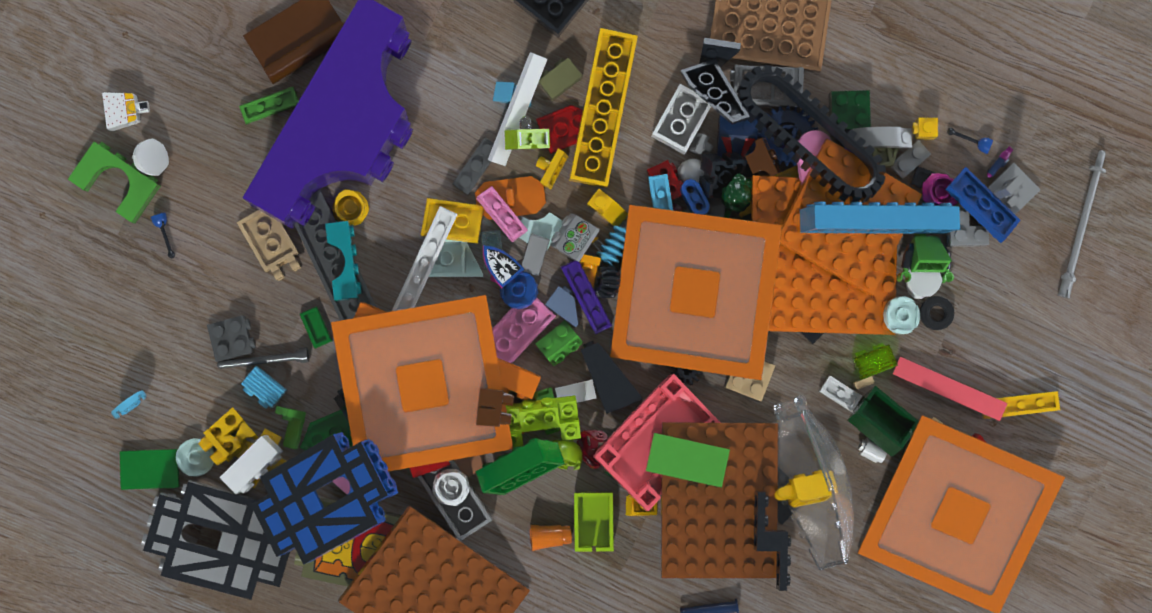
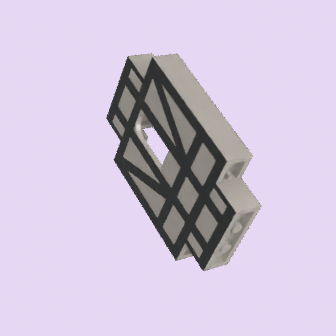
(242, 552)

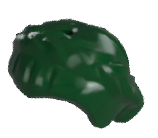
(737, 194)

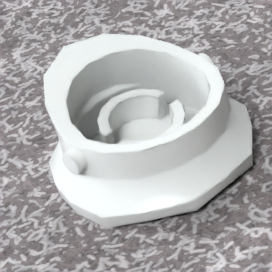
(150, 157)
(923, 284)
(451, 487)

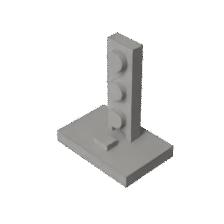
(1014, 188)

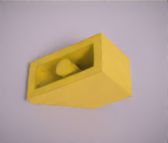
(607, 208)

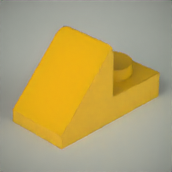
(633, 508)

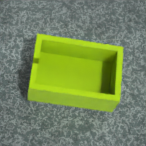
(593, 521)

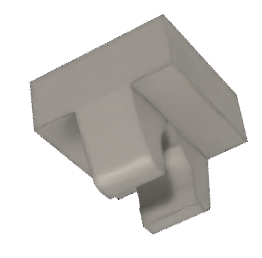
(700, 144)

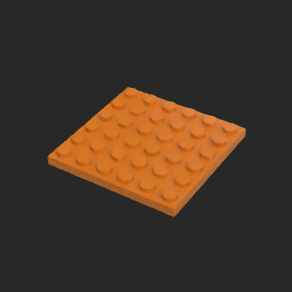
(849, 256)

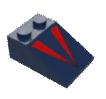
(737, 138)

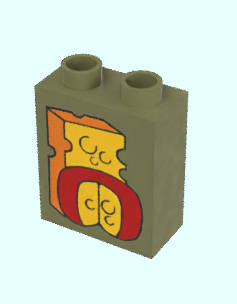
(346, 561)

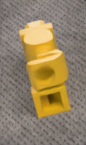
(221, 437)

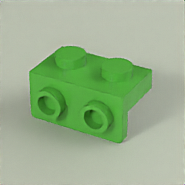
(559, 343)

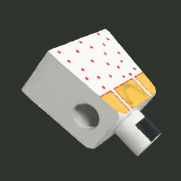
(122, 110)

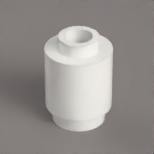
(871, 451)

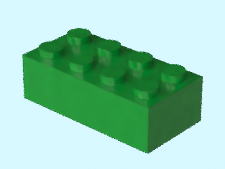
(519, 466)

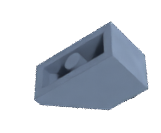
(564, 305)

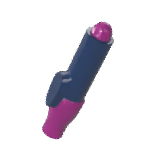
(1000, 162)

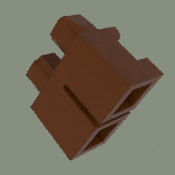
(493, 416)

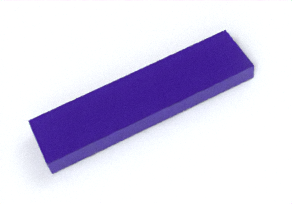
(586, 296)

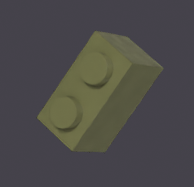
(560, 78)

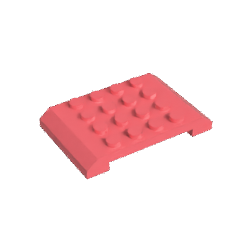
(628, 448)

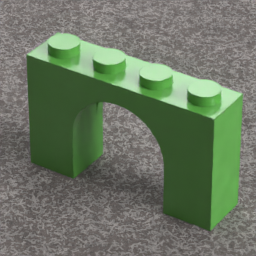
(99, 159)

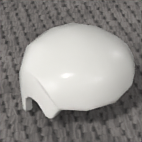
(690, 170)

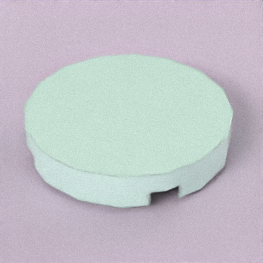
(901, 315)
(193, 459)

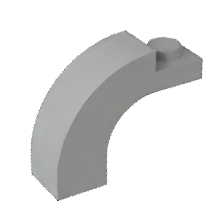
(884, 137)

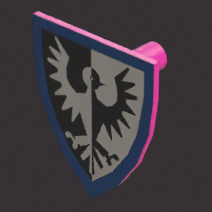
(500, 265)

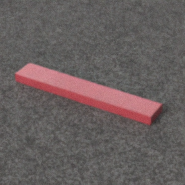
(950, 389)

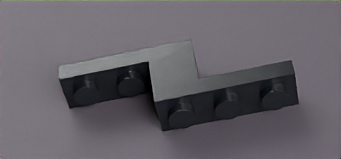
(771, 540)

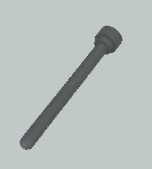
(300, 355)

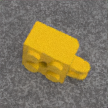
(804, 490)

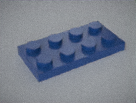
(983, 205)

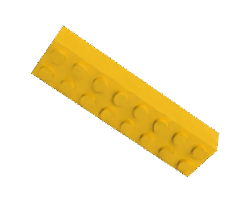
(603, 108)

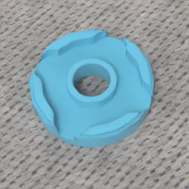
(129, 404)

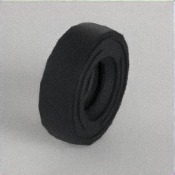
(945, 305)

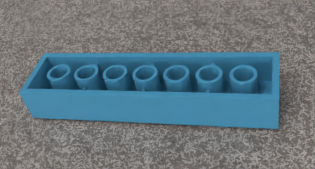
(879, 218)

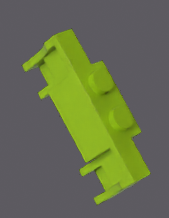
(543, 415)

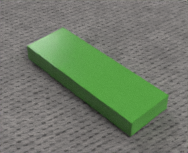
(269, 105)

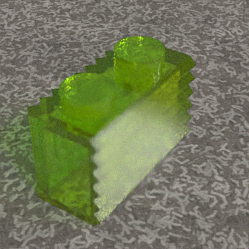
(874, 361)

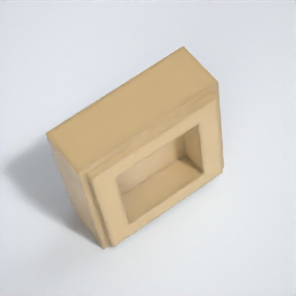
(863, 383)

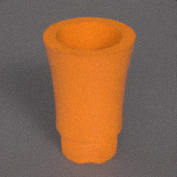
(549, 536)

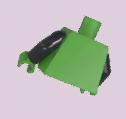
(926, 255)

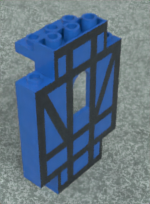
(294, 513)

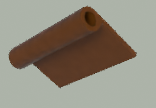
(294, 37)

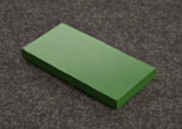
(687, 460)

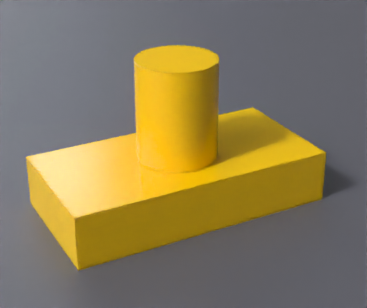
(552, 168)

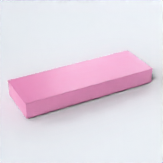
(501, 214)

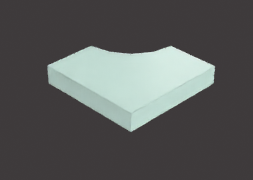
(543, 227)

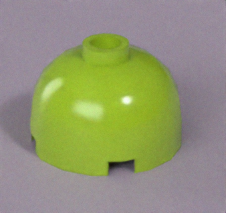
(571, 453)

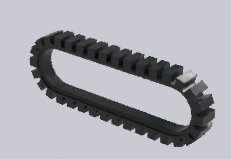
(828, 123)

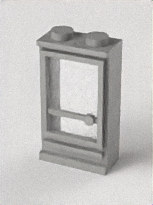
(765, 93)

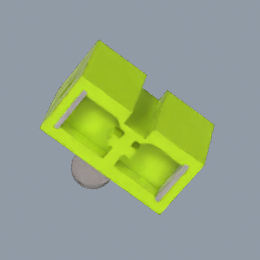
(526, 137)

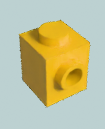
(925, 128)

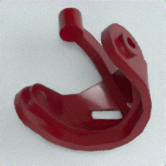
(589, 450)

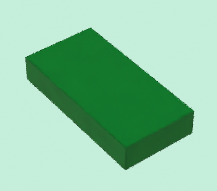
(315, 327)

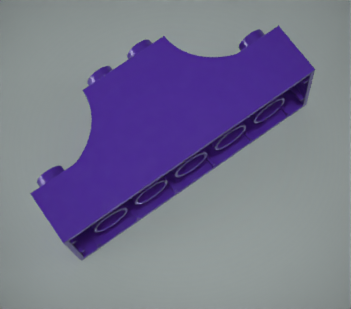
(341, 121)

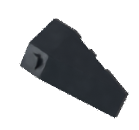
(714, 88)

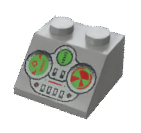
(574, 237)

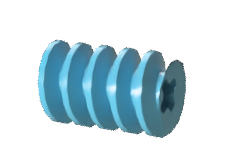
(613, 246)

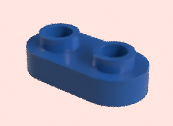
(695, 198)

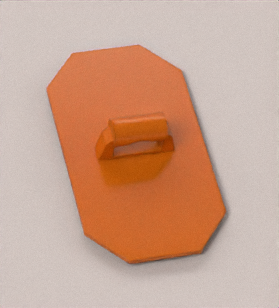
(521, 194)

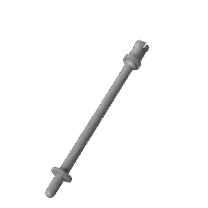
(1069, 277)

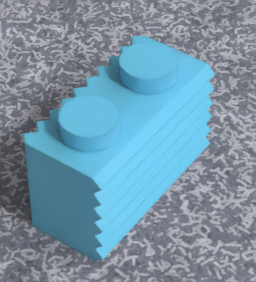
(263, 387)

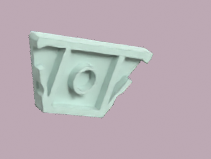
(456, 261)

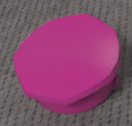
(934, 190)

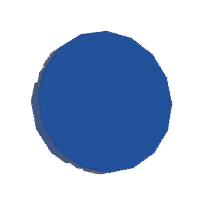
(520, 291)

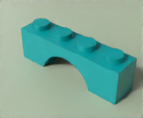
(346, 285)

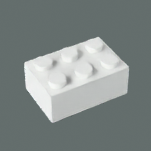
(681, 119)
(252, 465)

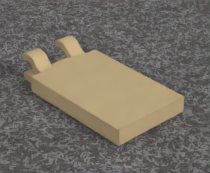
(269, 243)

